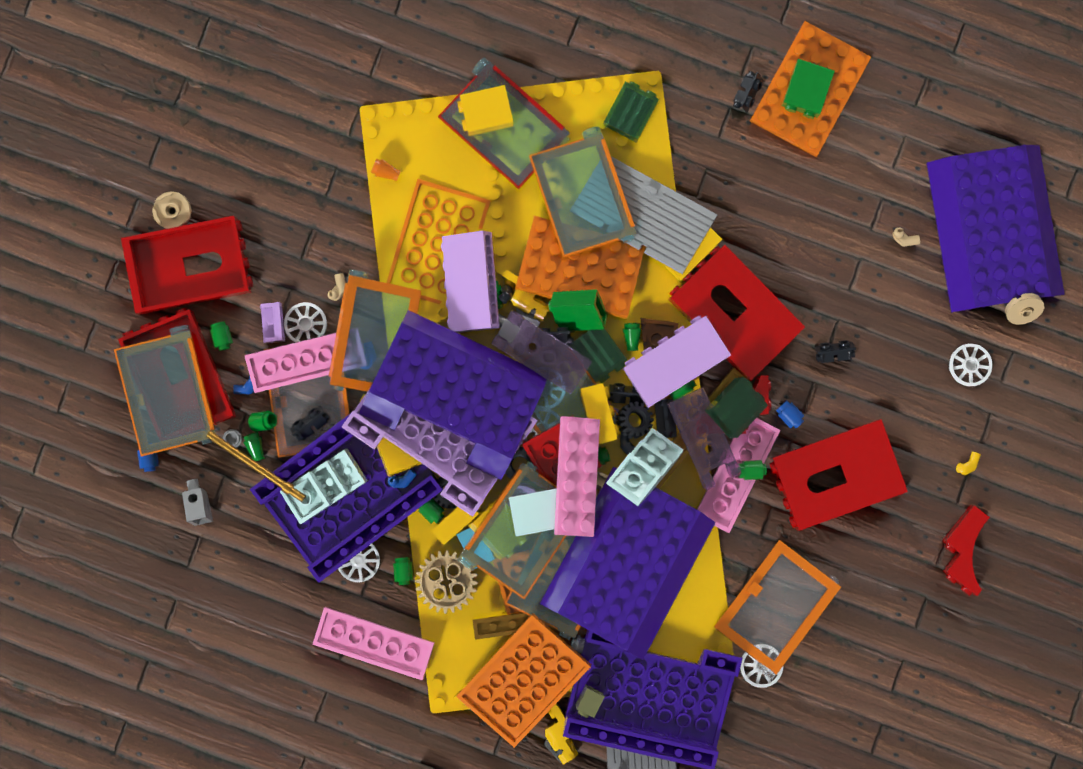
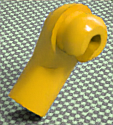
(969, 466)

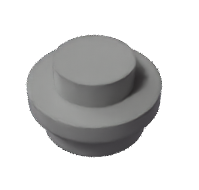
(233, 437)
(578, 643)

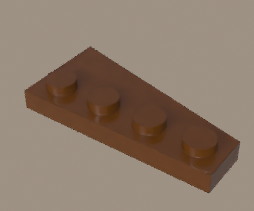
(656, 330)

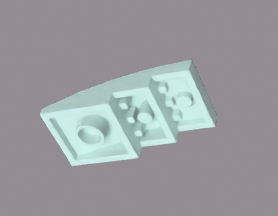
(645, 467)
(325, 485)
(533, 512)

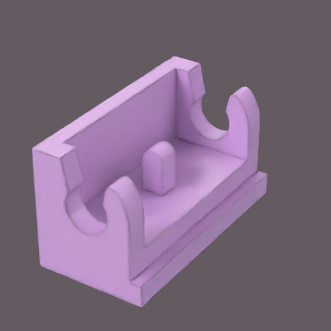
(272, 322)

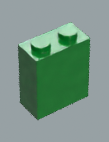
(807, 89)
(578, 310)

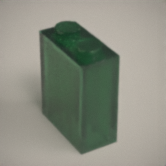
(631, 111)
(603, 353)
(736, 407)

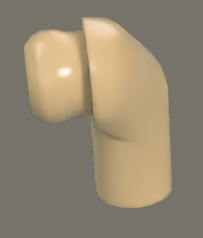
(904, 240)
(337, 292)

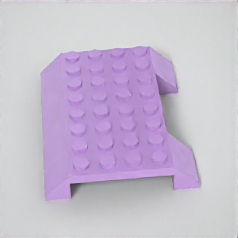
(434, 448)

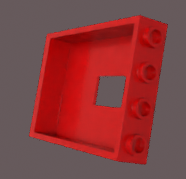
(158, 267)
(758, 332)
(216, 393)
(866, 464)

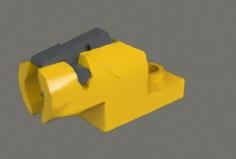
(525, 302)
(559, 746)

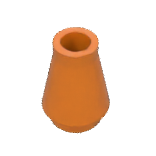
(385, 170)

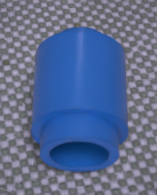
(790, 414)
(148, 462)

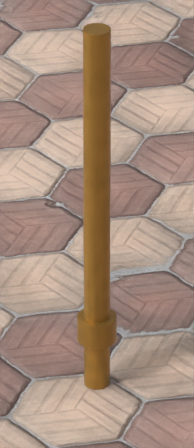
(287, 487)

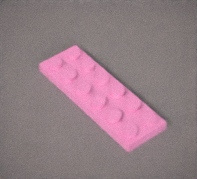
(290, 363)
(577, 476)
(729, 494)
(373, 643)

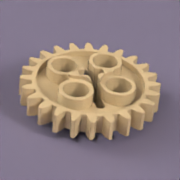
(429, 585)

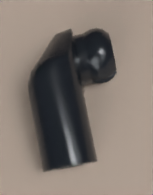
(507, 294)
(625, 444)

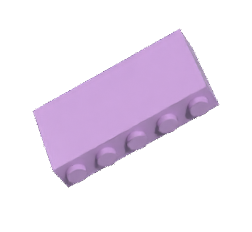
(470, 282)
(676, 360)

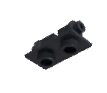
(745, 99)
(562, 334)
(843, 349)
(619, 392)
(664, 419)
(302, 428)

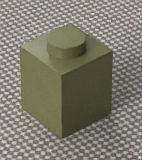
(589, 701)

